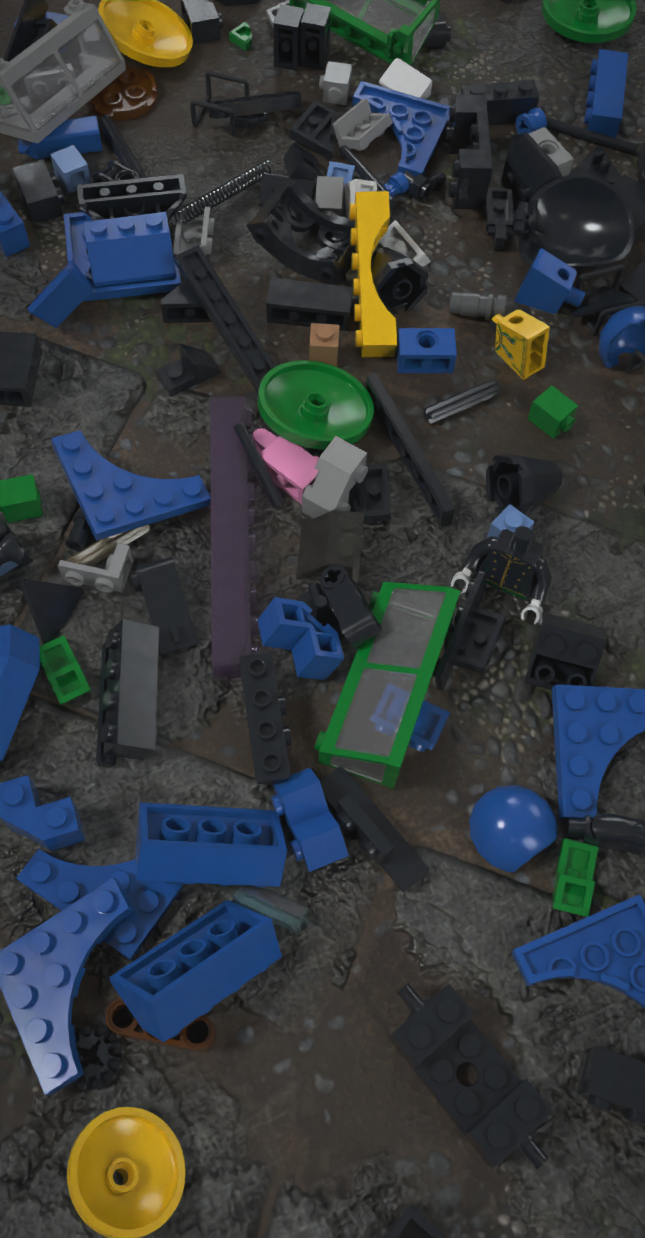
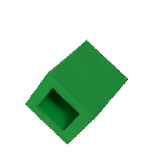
(553, 412)
(20, 498)

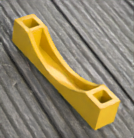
(377, 325)

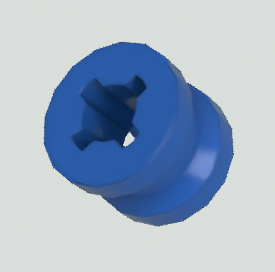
(531, 122)

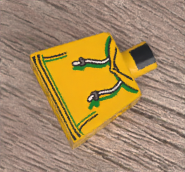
(521, 341)

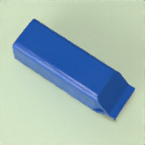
(79, 132)

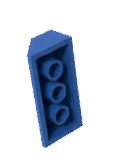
(209, 845)
(196, 968)

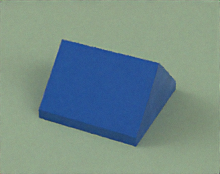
(61, 296)

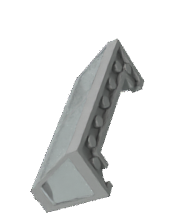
(58, 74)

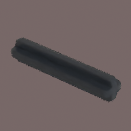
(461, 401)

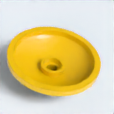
(151, 1168)

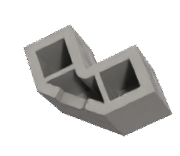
(339, 470)

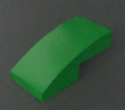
(63, 670)
(574, 877)

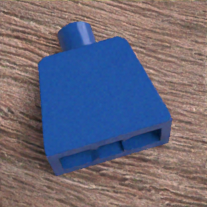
(549, 284)

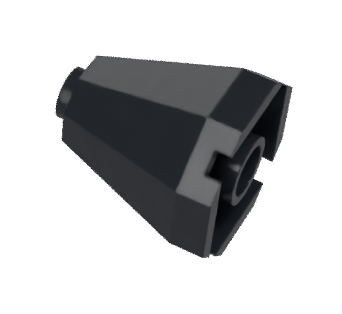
(398, 280)
(521, 481)

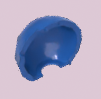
(622, 334)
(511, 826)

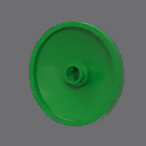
(590, 19)
(314, 404)

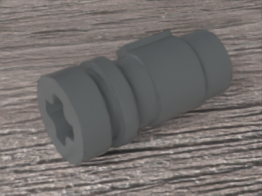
(477, 305)

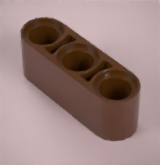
(179, 1041)

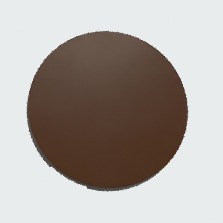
(126, 96)

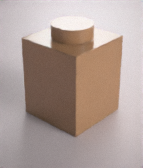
(324, 343)

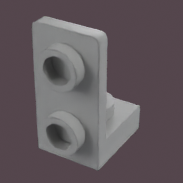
(108, 580)

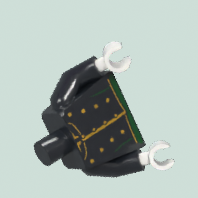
(512, 565)

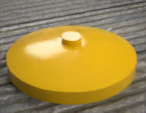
(147, 31)

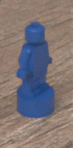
(397, 184)

